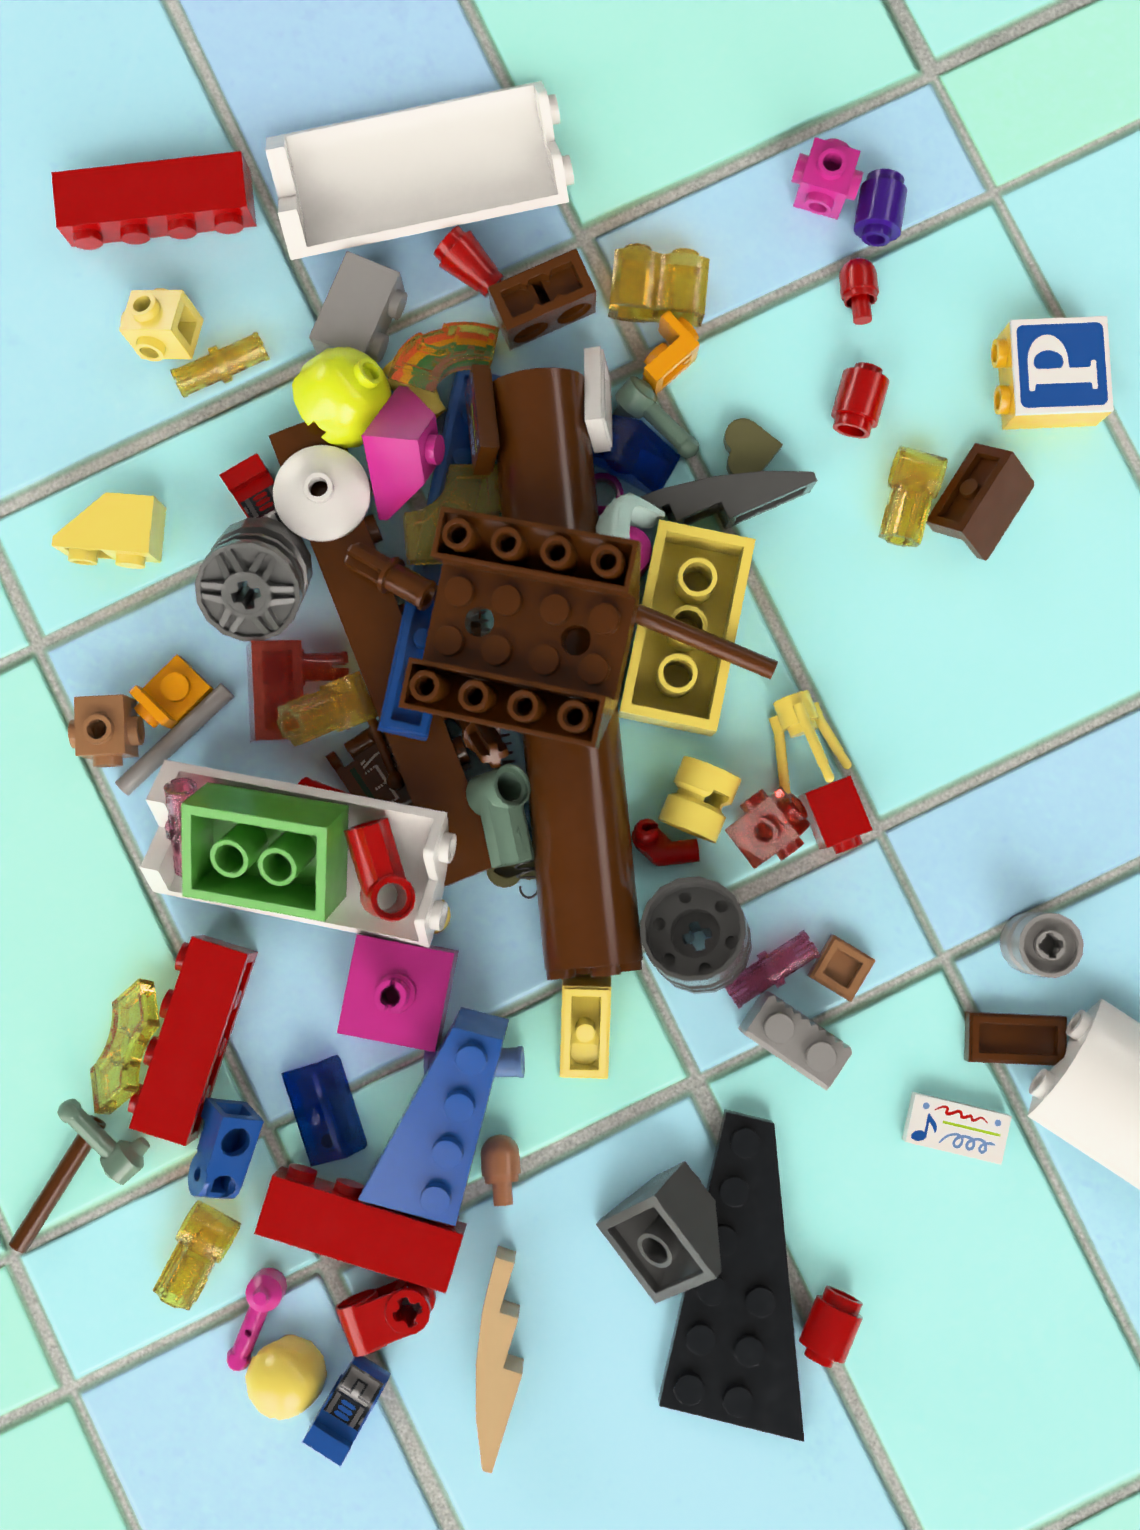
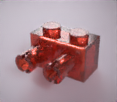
(278, 675)

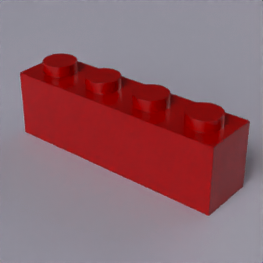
(154, 200)
(192, 1038)
(335, 1224)

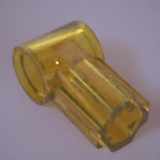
(913, 482)
(333, 707)
(201, 1244)

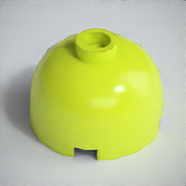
(341, 394)

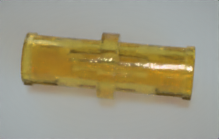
(220, 364)

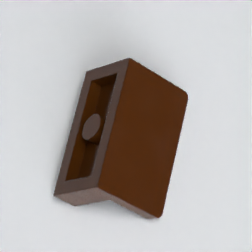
(982, 499)

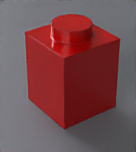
(836, 815)

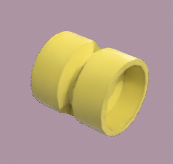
(699, 799)

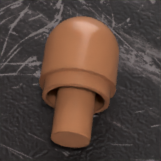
(500, 1167)

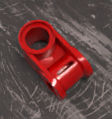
(379, 1318)

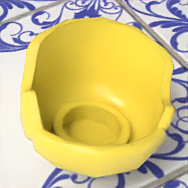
(285, 1377)

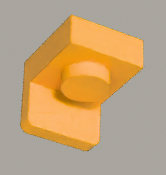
(668, 362)
(170, 693)

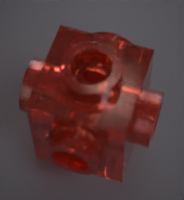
(769, 826)

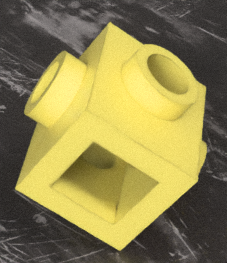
(161, 324)

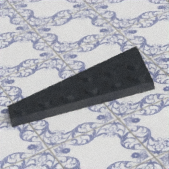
(736, 1333)

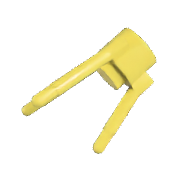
(802, 717)

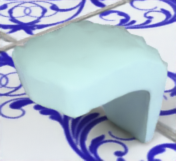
(626, 512)

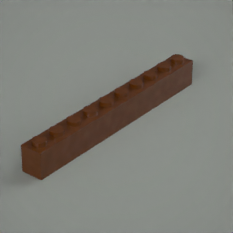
(372, 622)

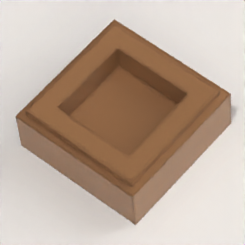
(841, 967)

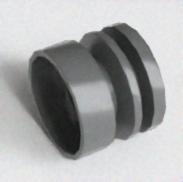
(268, 559)
(670, 925)

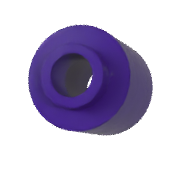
(880, 207)

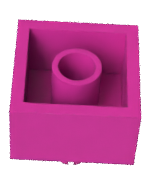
(397, 992)

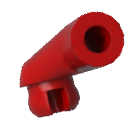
(659, 848)

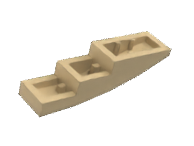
(496, 1370)

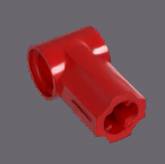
(378, 864)

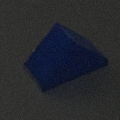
(637, 455)

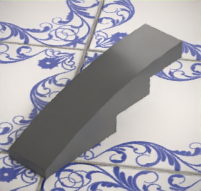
(731, 496)

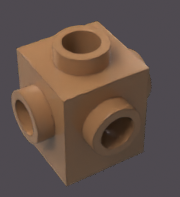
(106, 729)

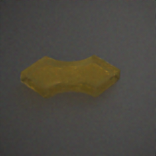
(461, 492)
(118, 1067)

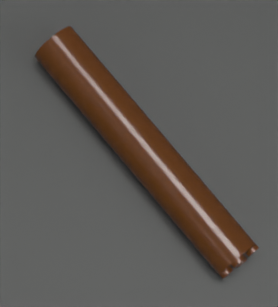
(575, 789)

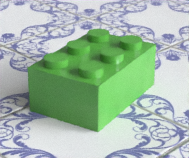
(264, 851)

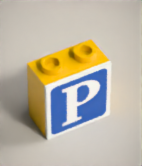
(1053, 373)

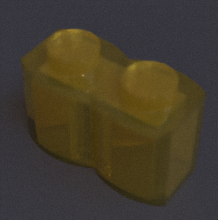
(652, 282)

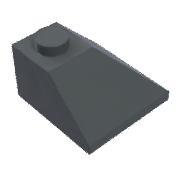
(667, 1233)

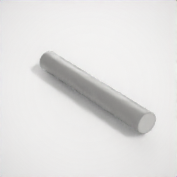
(174, 739)

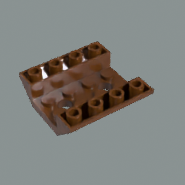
(539, 589)

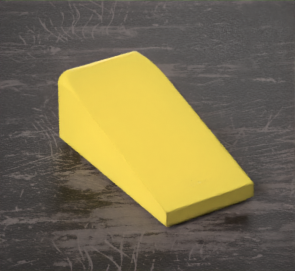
(585, 1027)

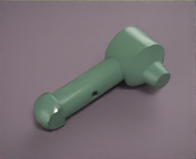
(638, 400)
(118, 1159)

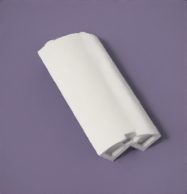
(418, 169)
(418, 832)
(1095, 1090)

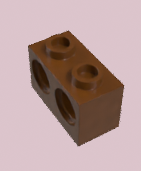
(542, 299)

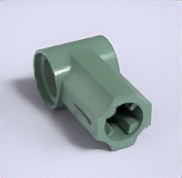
(500, 802)

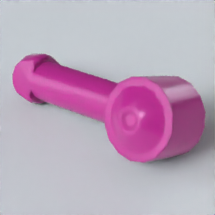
(263, 1295)

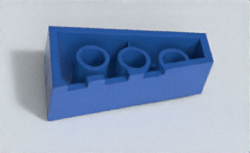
(437, 1136)

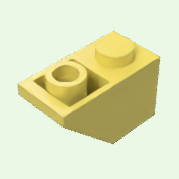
(115, 528)

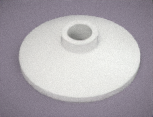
(328, 515)

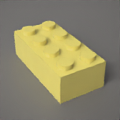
(703, 582)

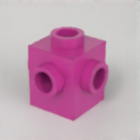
(827, 177)

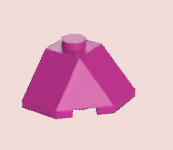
(401, 450)

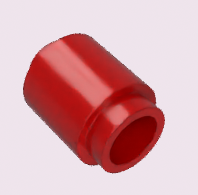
(859, 400)
(831, 1327)

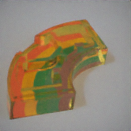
(434, 355)

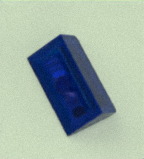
(325, 1110)

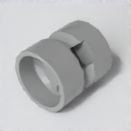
(1041, 944)

